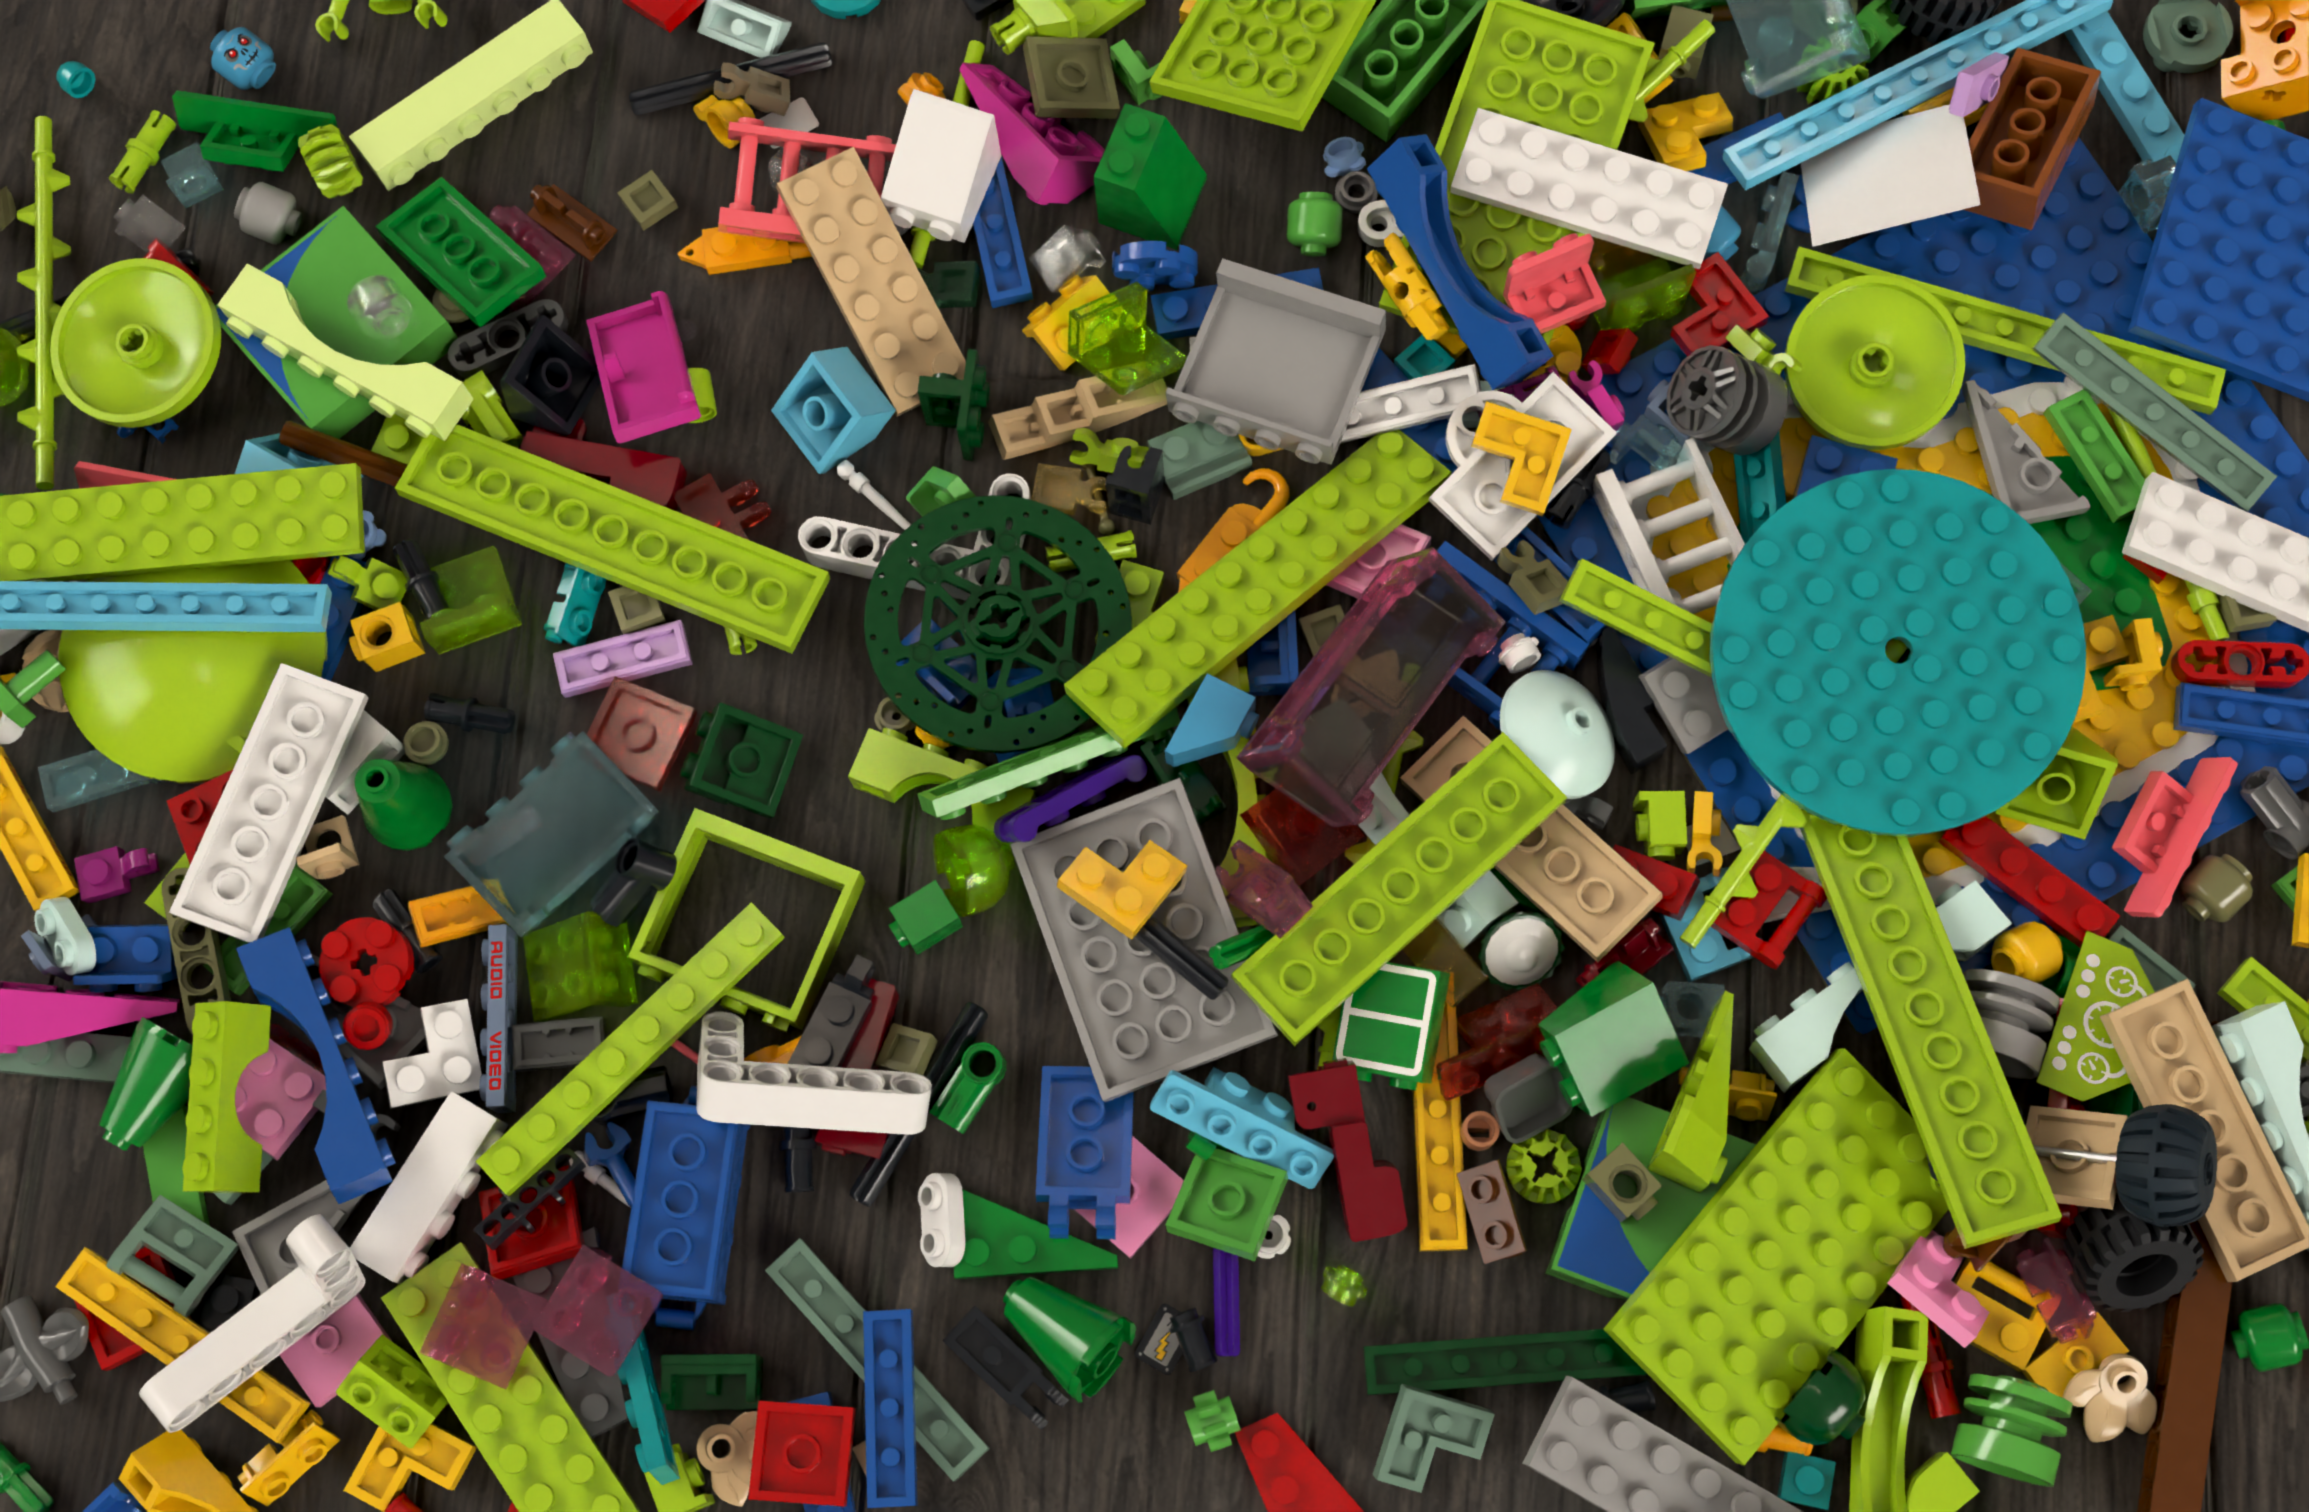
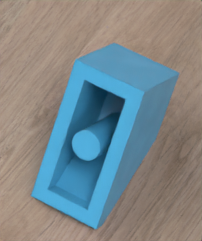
(1212, 722)

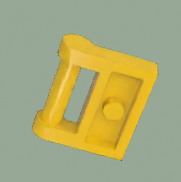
(2004, 1333)

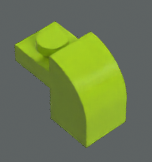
(1938, 1486)

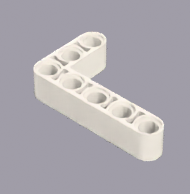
(849, 536)
(801, 1094)
(261, 1330)

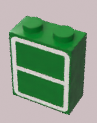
(1394, 1025)

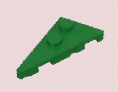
(1011, 1244)

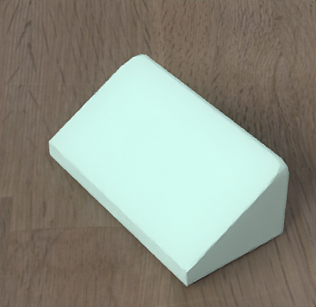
(743, 27)

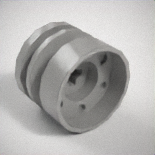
(2012, 1014)

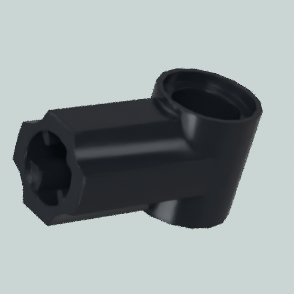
(636, 872)
(649, 1086)

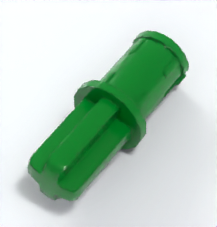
(21, 1485)

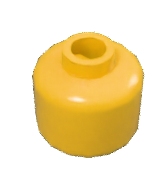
(2028, 952)

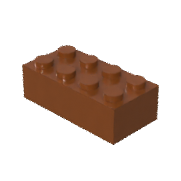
(2029, 134)

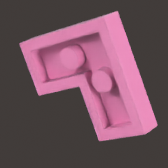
(1926, 1283)

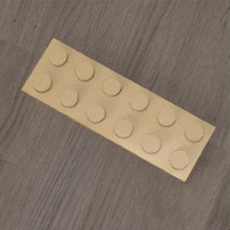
(871, 276)
(1559, 864)
(2180, 1062)

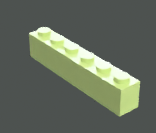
(472, 94)

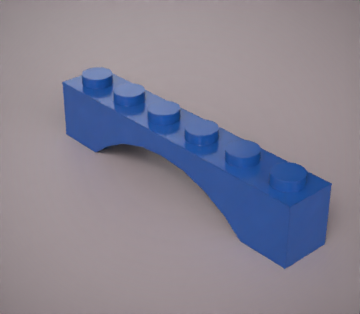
(1415, 190)
(347, 1145)

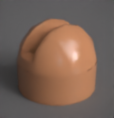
(1479, 1123)

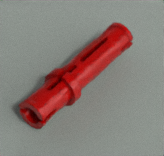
(1936, 1374)

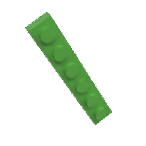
(1030, 769)

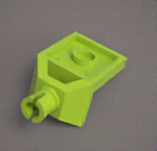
(1060, 19)

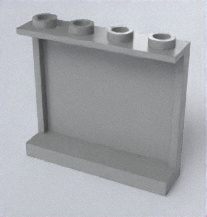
(1278, 362)

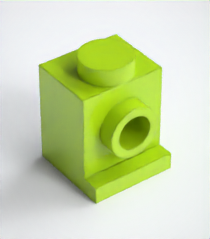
(1661, 823)
(683, 1493)

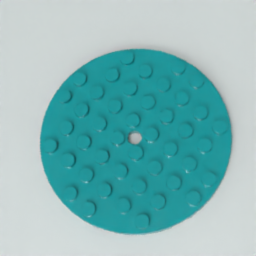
(1879, 740)

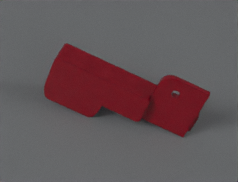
(634, 471)
(863, 1056)
(1367, 1187)

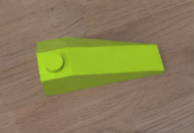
(1697, 1123)

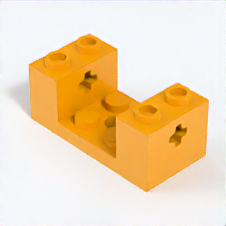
(2269, 77)

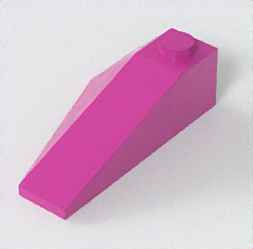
(41, 1014)

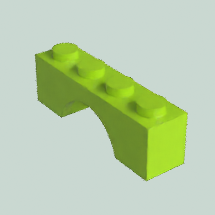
(892, 766)
(217, 1148)

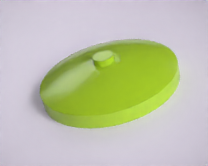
(135, 343)
(1875, 362)

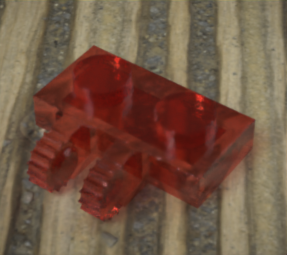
(706, 503)

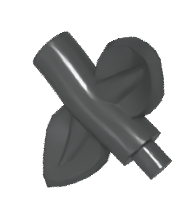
(41, 1350)

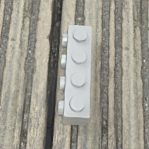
(427, 1190)

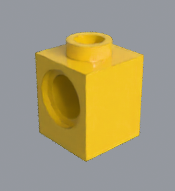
(402, 645)

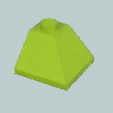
(2067, 790)

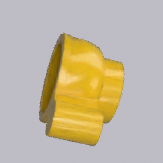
(719, 113)

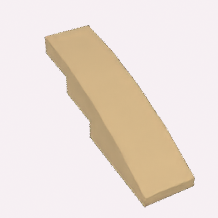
(1057, 415)

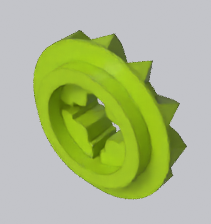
(1548, 1188)

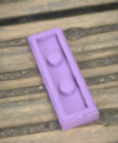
(622, 656)

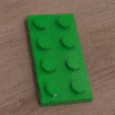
(461, 251)

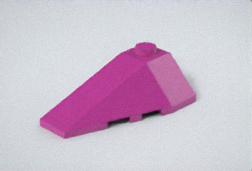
(1038, 150)

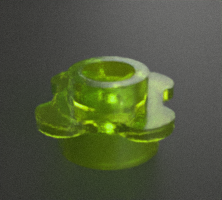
(1343, 1284)

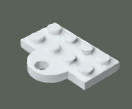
(1474, 490)

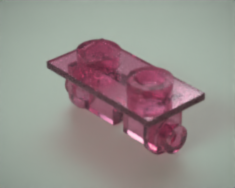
(2066, 1308)

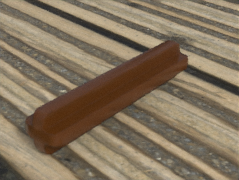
(341, 452)

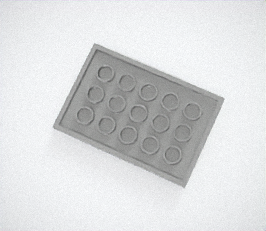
(1124, 999)

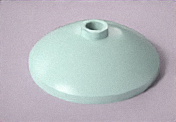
(1560, 730)

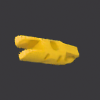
(1409, 289)

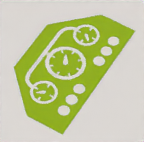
(2080, 1052)

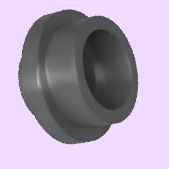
(1355, 181)

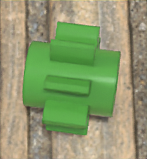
(1212, 1420)

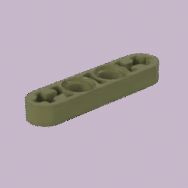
(190, 956)

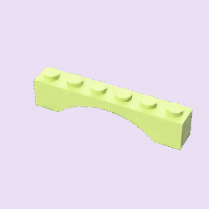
(417, 391)

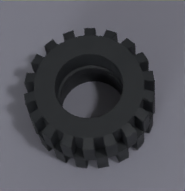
(1942, 18)
(2128, 1260)

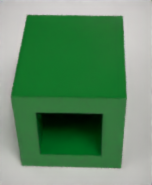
(924, 918)

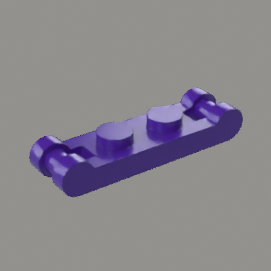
(1053, 805)

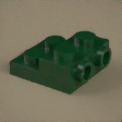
(741, 760)

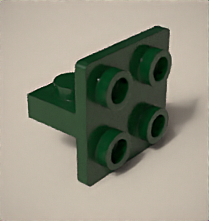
(958, 402)

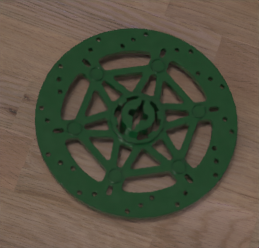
(981, 637)

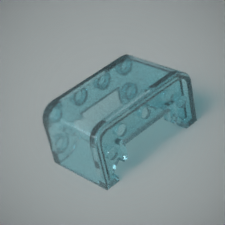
(551, 833)

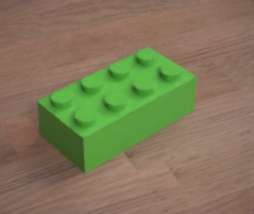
(1400, 59)

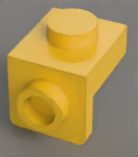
(2144, 659)

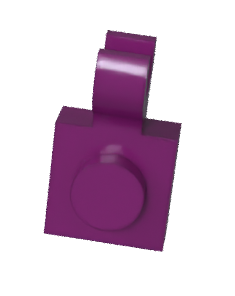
(110, 870)

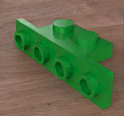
(246, 130)

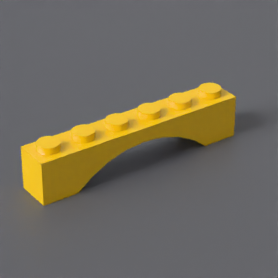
(177, 1477)

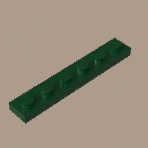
(1496, 1361)

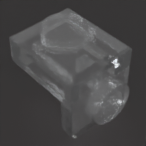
(146, 221)
(1066, 255)

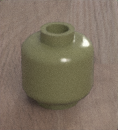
(2216, 888)

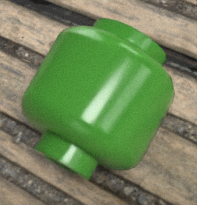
(1314, 223)

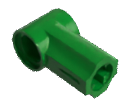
(966, 1091)

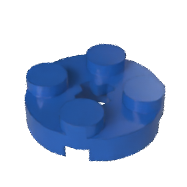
(1154, 265)

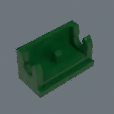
(1201, 793)
(711, 1381)

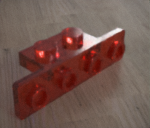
(1497, 1037)

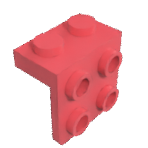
(1554, 284)

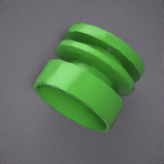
(2012, 1429)

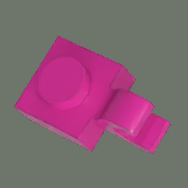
(1597, 397)

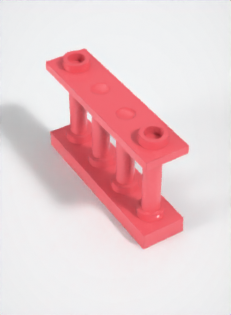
(741, 215)

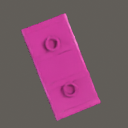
(643, 369)

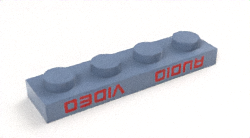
(500, 1002)

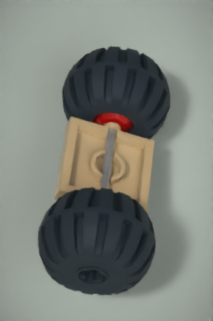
(2154, 1159)

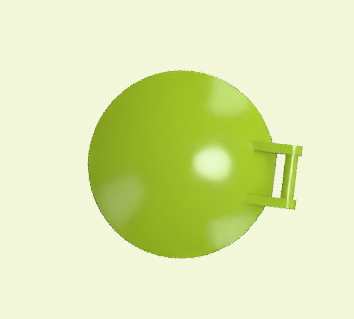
(180, 699)

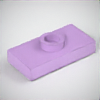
(1977, 84)

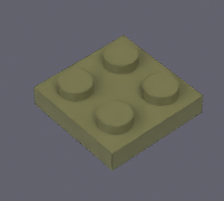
(1071, 77)

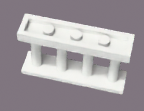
(1634, 535)

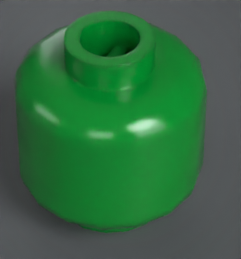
(2270, 1337)

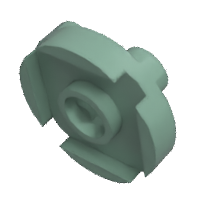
(2181, 54)

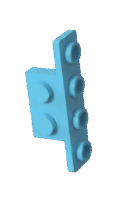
(1243, 1121)

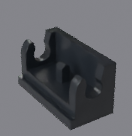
(1134, 491)

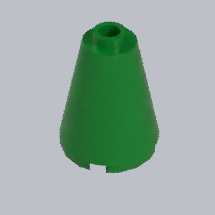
(402, 802)
(148, 1086)
(1068, 1334)

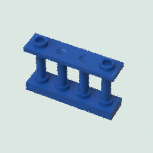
(1557, 642)

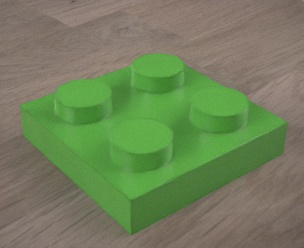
(1227, 1203)

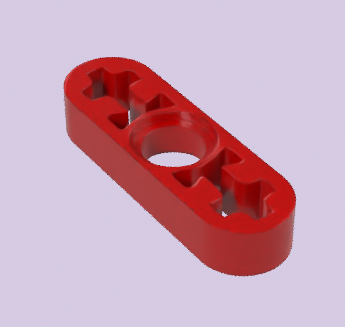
(2221, 672)

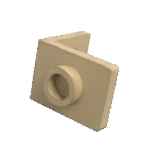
(330, 860)

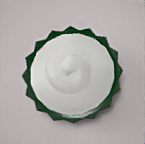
(1521, 950)

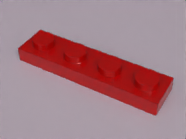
(2029, 879)

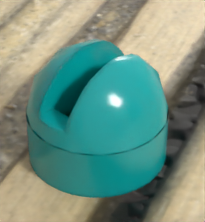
(75, 79)

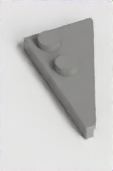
(2016, 465)
(265, 1237)

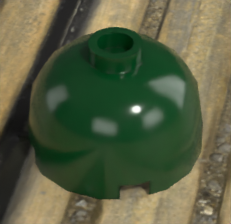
(1826, 1403)

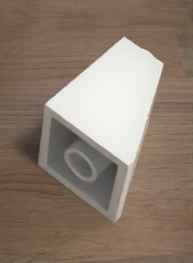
(941, 166)

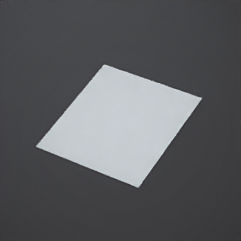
(1890, 176)

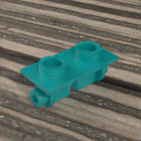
(574, 617)

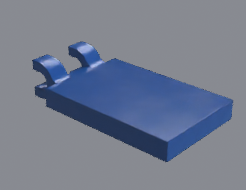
(1082, 1149)

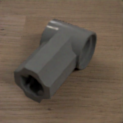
(2279, 810)

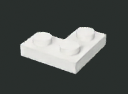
(448, 1065)

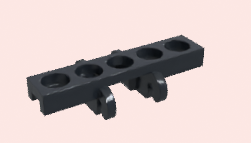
(519, 1210)

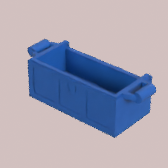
(684, 1207)

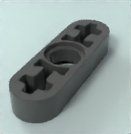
(491, 332)

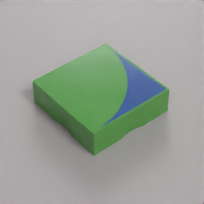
(320, 276)
(1615, 1255)

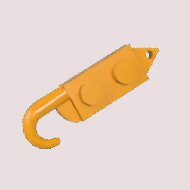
(734, 252)
(1235, 527)

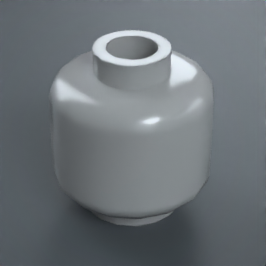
(267, 213)

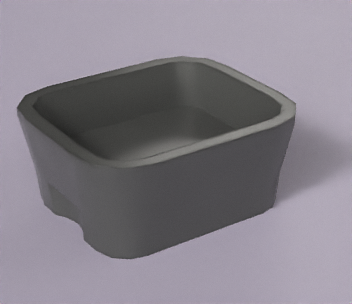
(1526, 1098)

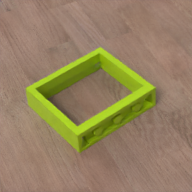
(705, 827)

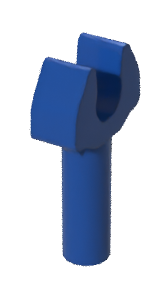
(612, 1158)

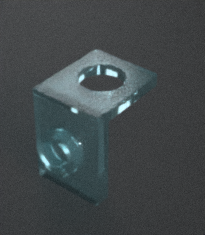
(191, 176)

